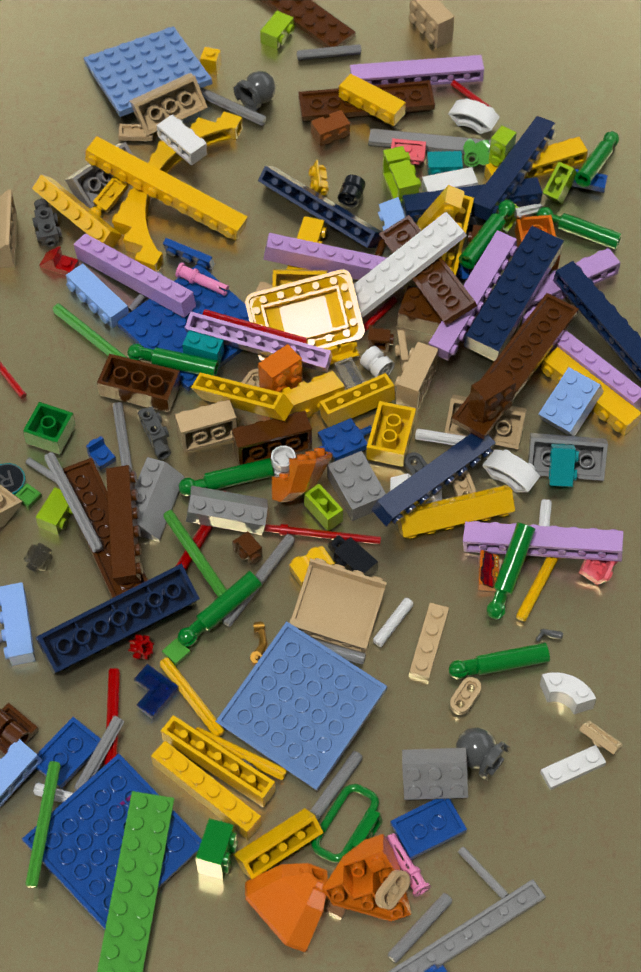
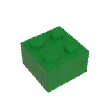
(49, 428)
(216, 849)

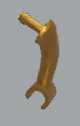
(259, 628)

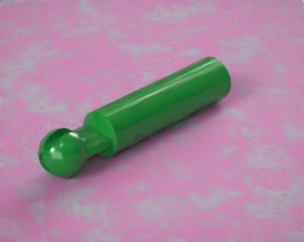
(597, 159)
(584, 229)
(479, 243)
(174, 360)
(229, 476)
(510, 569)
(220, 608)
(500, 661)

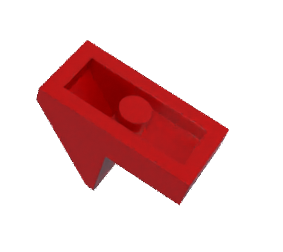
(57, 262)

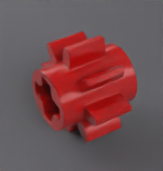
(141, 647)

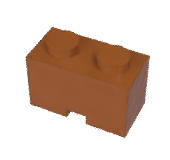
(330, 128)

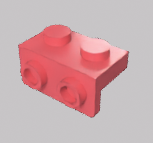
(415, 149)
(597, 570)

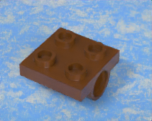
(14, 727)

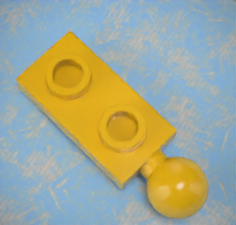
(109, 196)

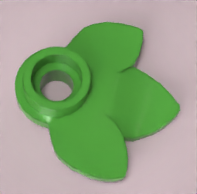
(479, 151)

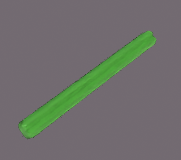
(86, 331)
(194, 552)
(43, 824)

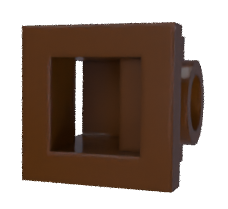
(380, 337)
(247, 548)

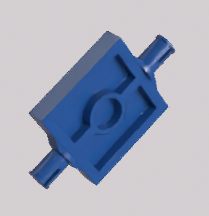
(344, 439)

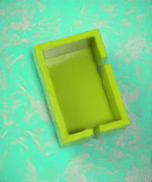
(399, 173)

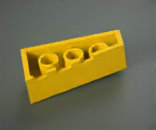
(307, 395)

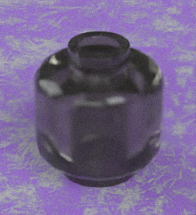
(38, 557)

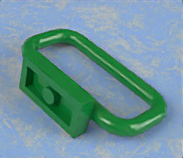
(366, 828)

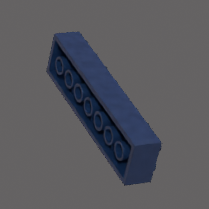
(513, 293)
(117, 618)

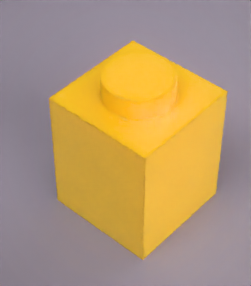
(211, 60)

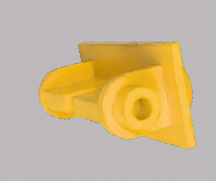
(318, 178)
(343, 351)

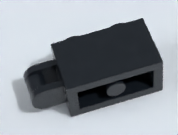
(353, 556)

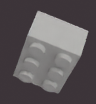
(355, 484)
(434, 773)

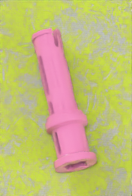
(194, 276)
(413, 872)

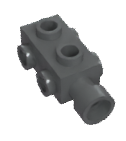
(46, 223)
(156, 434)

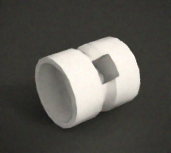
(375, 362)
(280, 459)

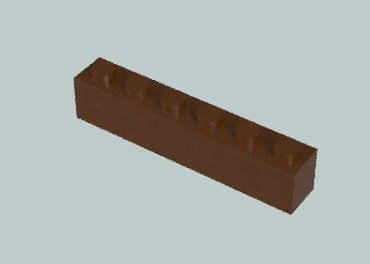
(123, 524)

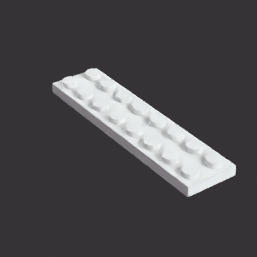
(407, 262)

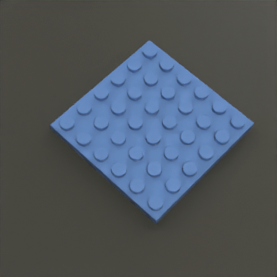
(144, 66)
(301, 705)

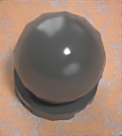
(255, 90)
(482, 751)

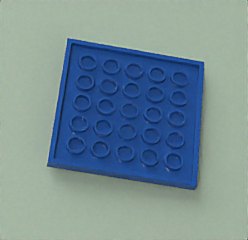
(162, 328)
(89, 833)

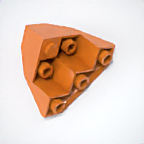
(302, 475)
(361, 875)
(289, 901)

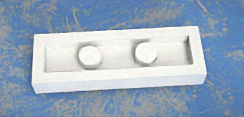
(573, 767)

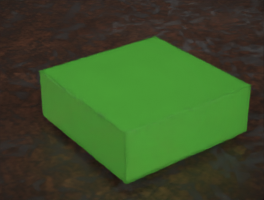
(28, 496)
(176, 652)

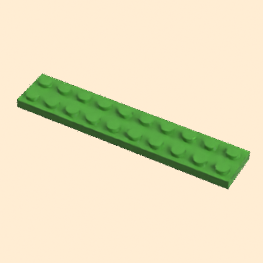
(136, 883)

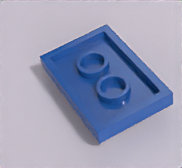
(70, 748)
(428, 827)

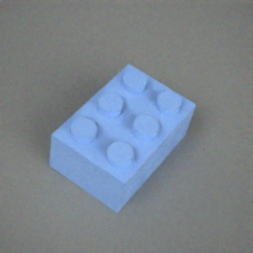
(571, 402)

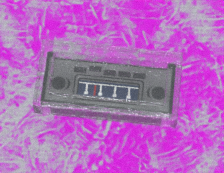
(348, 372)

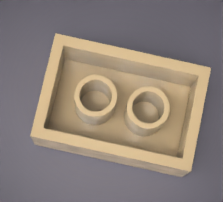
(432, 20)
(416, 375)
(205, 425)

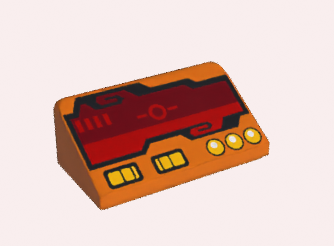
(488, 570)

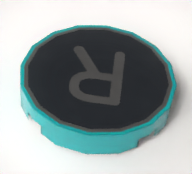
(12, 477)

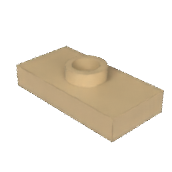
(133, 132)
(401, 347)
(600, 737)

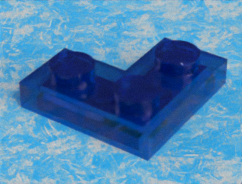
(159, 691)

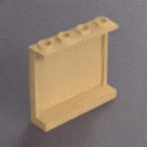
(338, 605)

